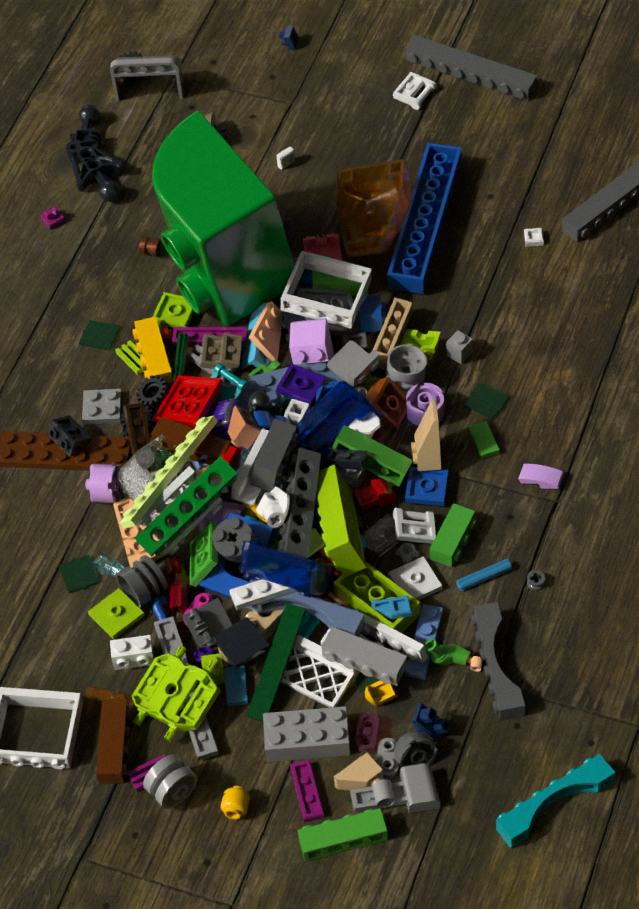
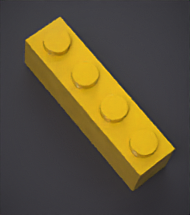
(152, 348)

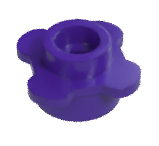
(202, 651)

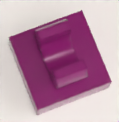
(52, 218)

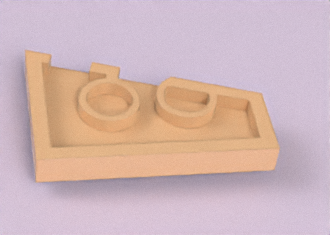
(268, 331)

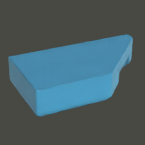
(393, 607)

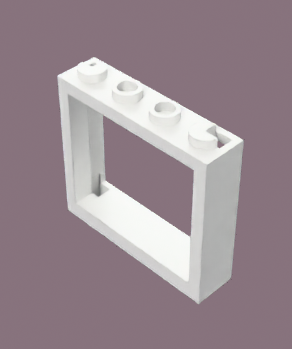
(319, 310)
(44, 699)

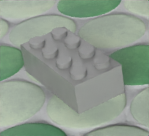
(306, 734)

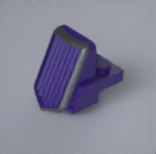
(222, 412)

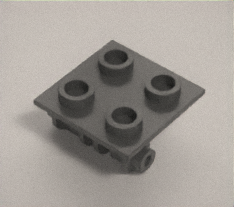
(207, 622)

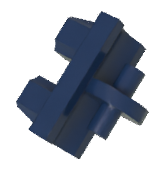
(429, 722)

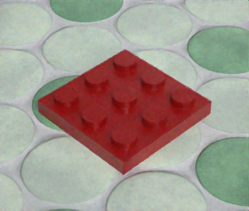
(189, 399)

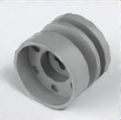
(406, 366)

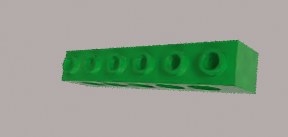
(220, 468)

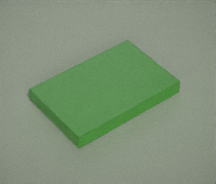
(203, 554)

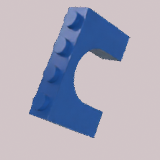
(218, 579)

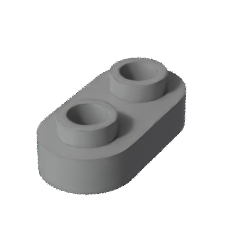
(386, 756)

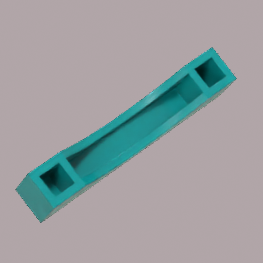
(588, 778)

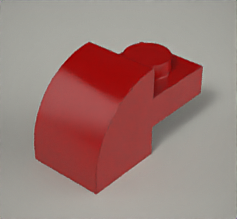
(377, 493)

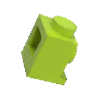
(218, 674)

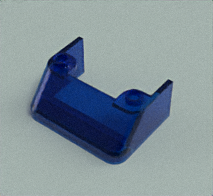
(328, 417)
(284, 568)

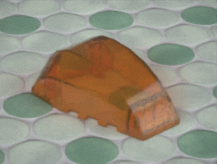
(372, 206)

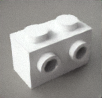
(132, 652)

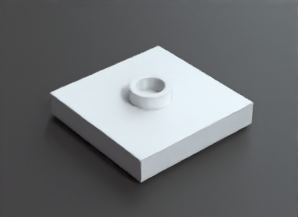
(416, 579)

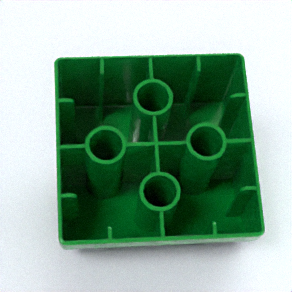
(219, 223)

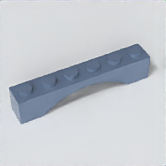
(330, 613)

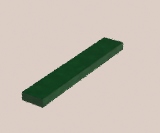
(276, 662)

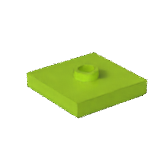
(173, 311)
(116, 613)

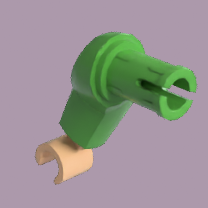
(452, 653)

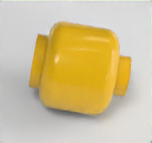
(235, 802)

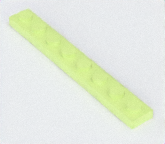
(167, 473)

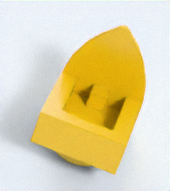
(379, 693)

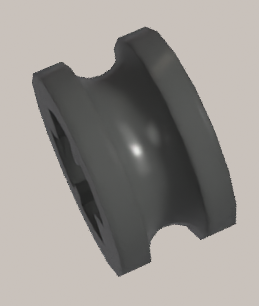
(541, 578)

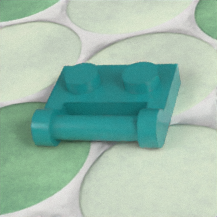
(226, 392)

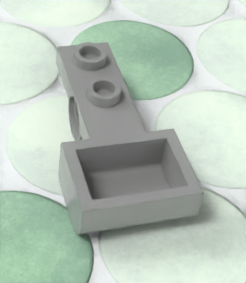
(415, 789)

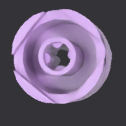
(418, 400)
(104, 483)

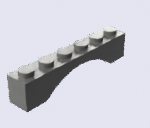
(507, 695)

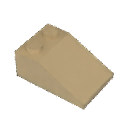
(427, 441)

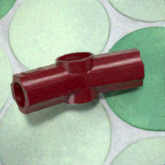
(178, 583)

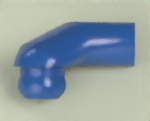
(158, 607)

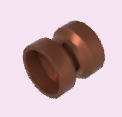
(150, 246)

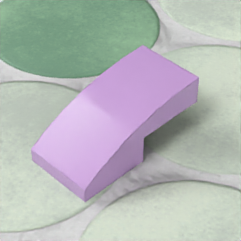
(543, 475)

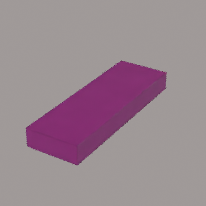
(307, 791)

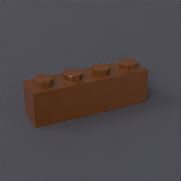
(175, 433)
(113, 742)

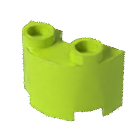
(425, 342)

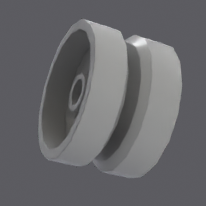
(170, 781)

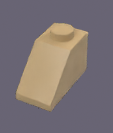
(359, 774)

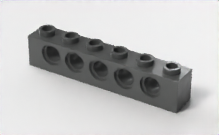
(305, 498)

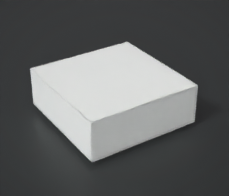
(285, 158)
(533, 237)

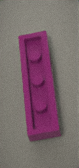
(196, 333)

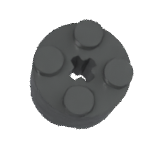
(227, 532)

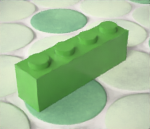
(381, 461)
(342, 834)

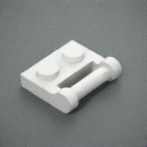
(410, 86)
(414, 530)

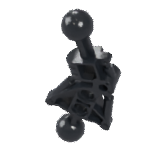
(95, 163)

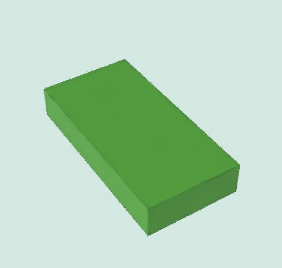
(483, 439)

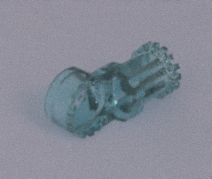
(105, 566)

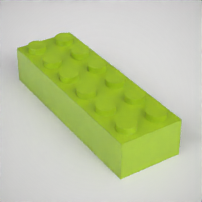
(339, 522)

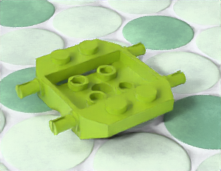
(154, 699)

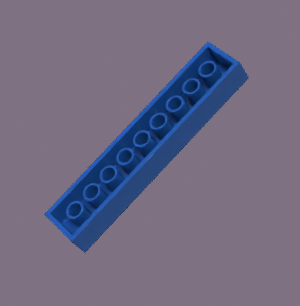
(424, 218)

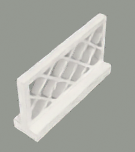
(314, 651)

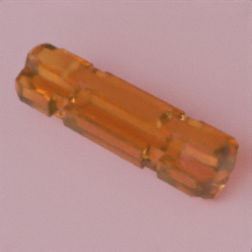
(102, 694)

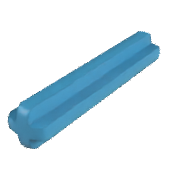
(484, 574)

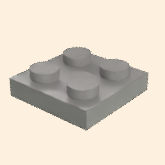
(101, 406)

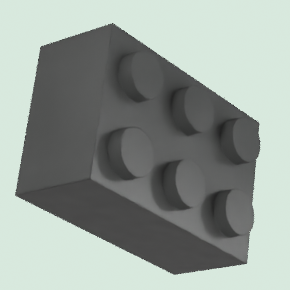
(274, 456)

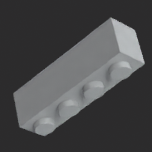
(364, 656)

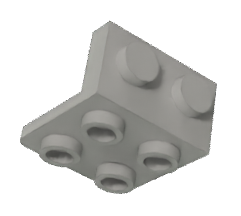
(353, 363)

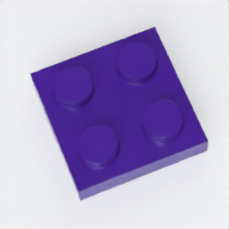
(300, 384)

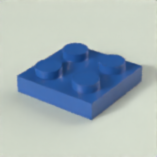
(426, 487)

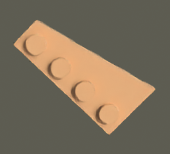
(132, 547)

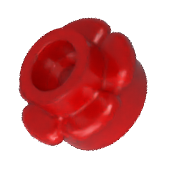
(166, 334)

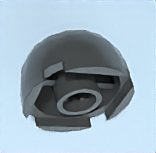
(414, 749)

